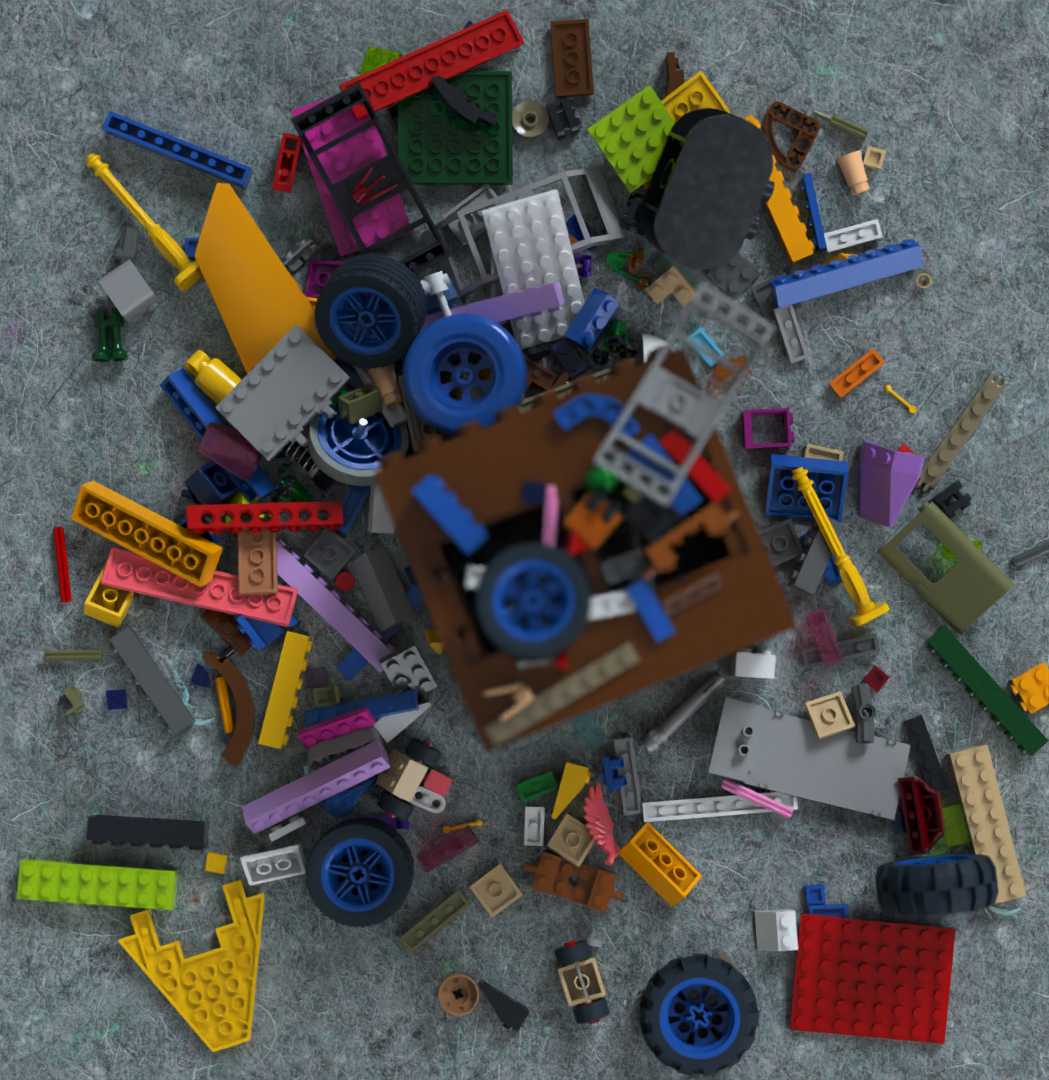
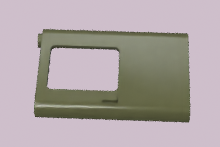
(967, 587)

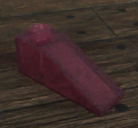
(824, 637)
(448, 848)

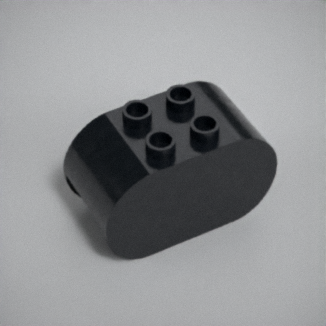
(707, 188)

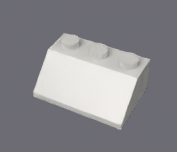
(274, 864)

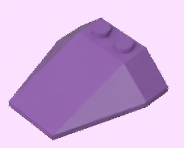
(885, 481)

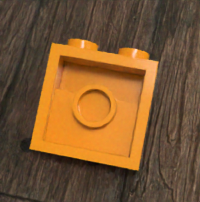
(1032, 688)

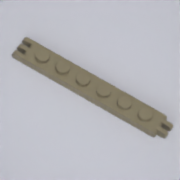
(960, 432)

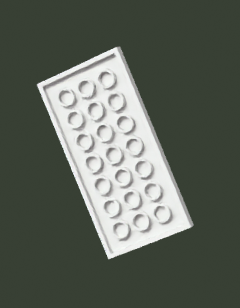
(534, 250)

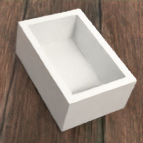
(753, 664)

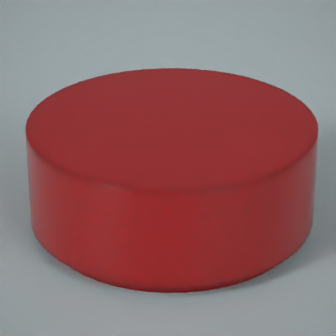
(345, 581)

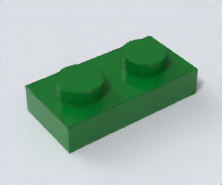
(537, 786)

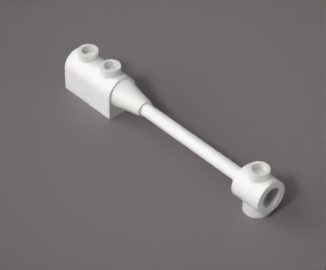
(436, 284)

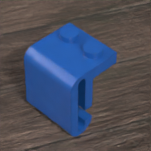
(263, 633)

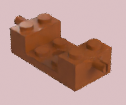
(712, 522)
(594, 885)

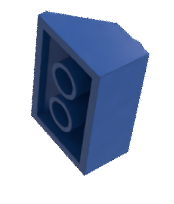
(592, 320)

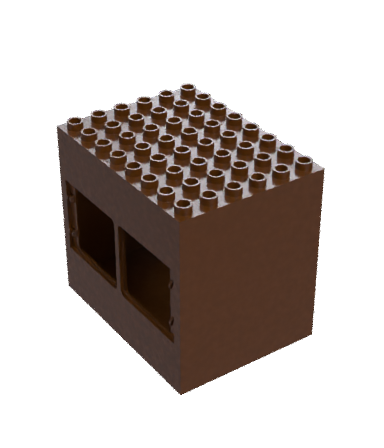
(488, 477)

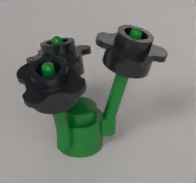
(615, 344)

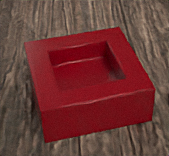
(876, 678)

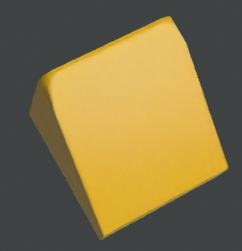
(216, 862)

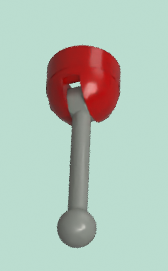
(558, 660)

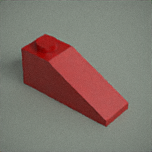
(287, 163)

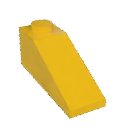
(572, 782)

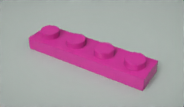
(336, 727)

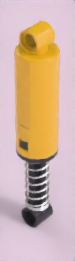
(219, 380)

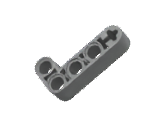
(338, 747)

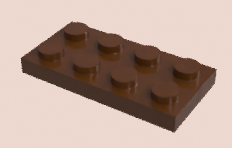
(572, 58)

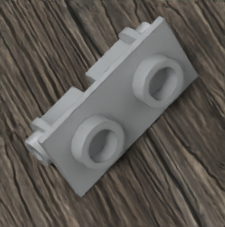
(302, 249)

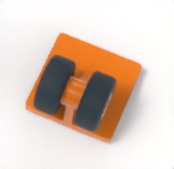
(594, 517)

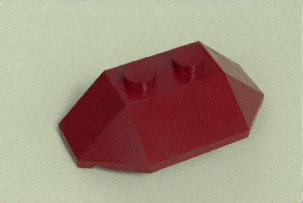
(921, 814)

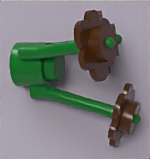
(618, 261)

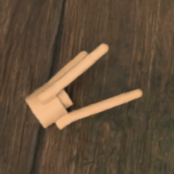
(521, 696)

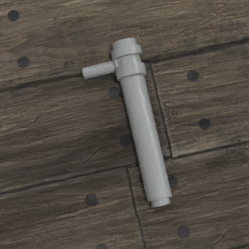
(661, 732)

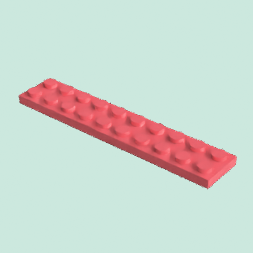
(139, 575)

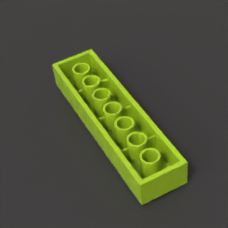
(97, 884)

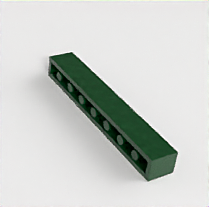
(986, 691)

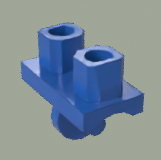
(609, 773)

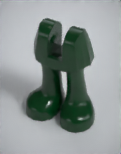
(103, 325)

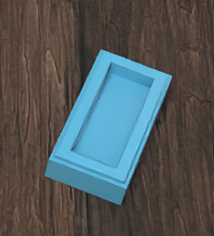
(702, 338)

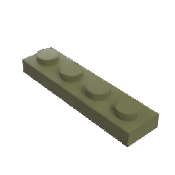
(434, 921)

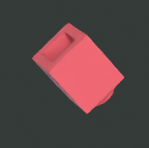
(437, 782)

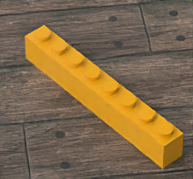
(785, 217)

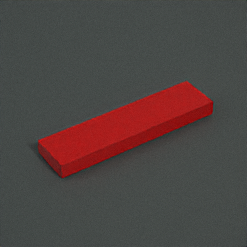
(699, 470)

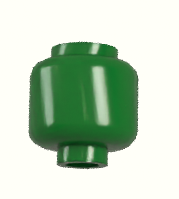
(600, 477)

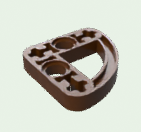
(803, 134)

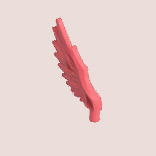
(600, 823)

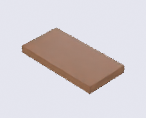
(257, 561)

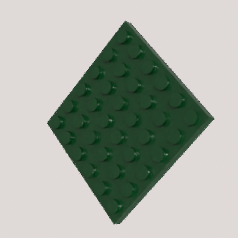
(447, 151)

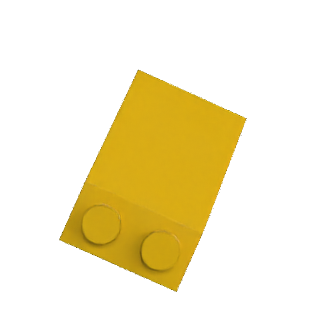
(108, 603)

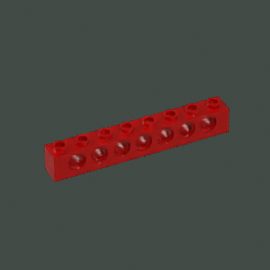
(332, 509)

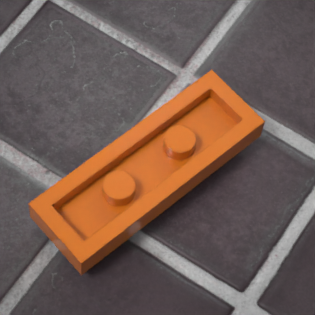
(856, 373)

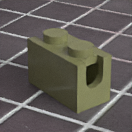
(360, 403)

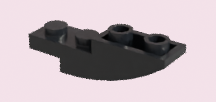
(454, 100)

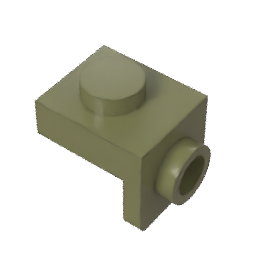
(326, 696)
(74, 697)

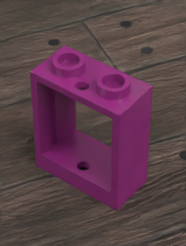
(747, 428)

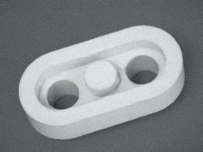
(427, 799)

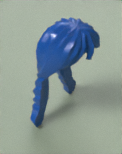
(346, 800)

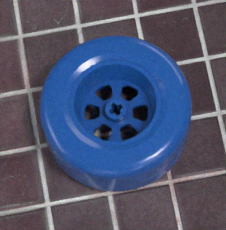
(429, 357)

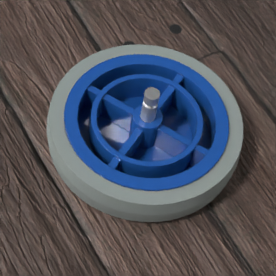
(353, 450)

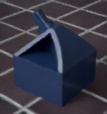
(210, 486)

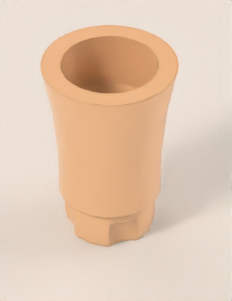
(854, 172)
(387, 383)

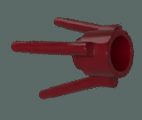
(362, 194)

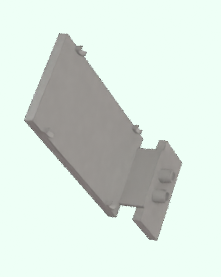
(791, 760)

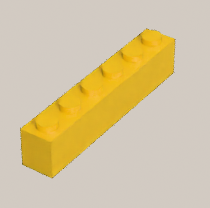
(284, 690)

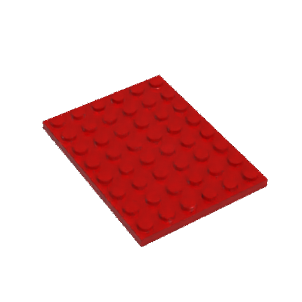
(872, 978)

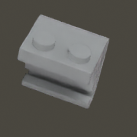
(129, 291)

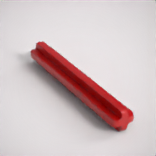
(62, 564)

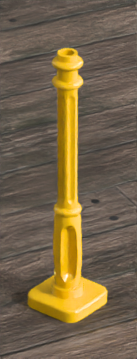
(189, 271)
(848, 573)

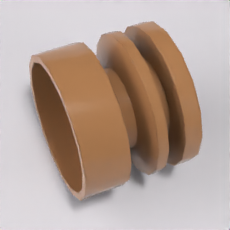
(464, 1003)

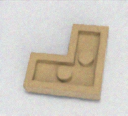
(672, 282)

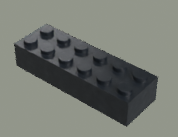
(148, 830)

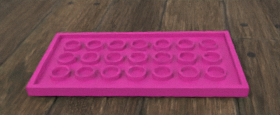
(340, 163)

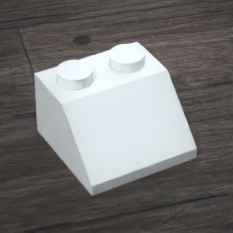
(776, 930)

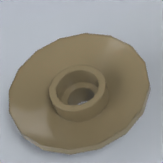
(528, 109)

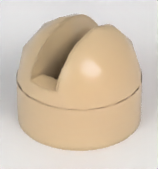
(919, 281)

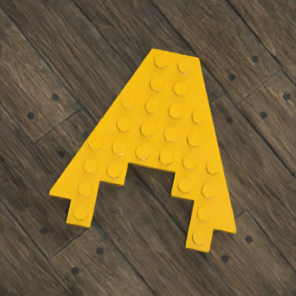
(213, 987)

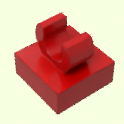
(573, 544)

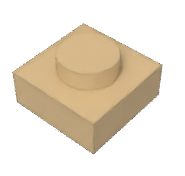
(874, 157)

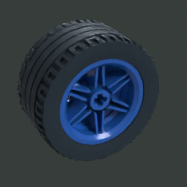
(371, 340)
(531, 564)
(336, 897)

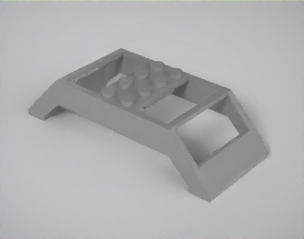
(602, 201)
(678, 400)

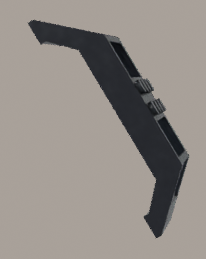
(389, 166)

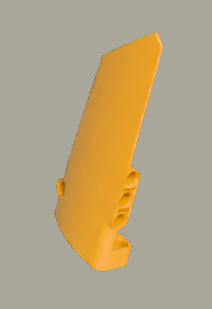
(250, 281)

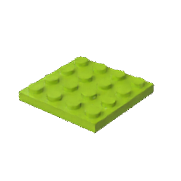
(634, 137)

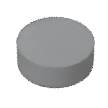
(594, 942)

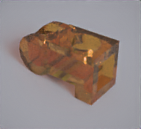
(722, 374)

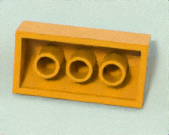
(660, 864)

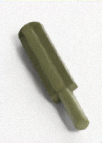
(843, 125)

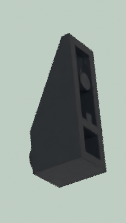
(508, 1010)

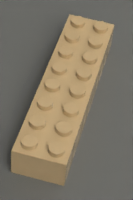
(986, 816)

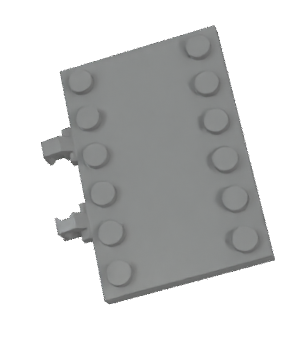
(284, 394)

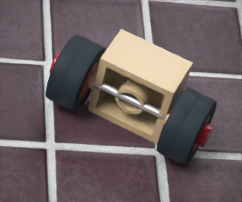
(405, 777)
(581, 981)

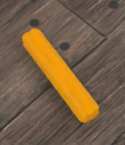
(225, 706)

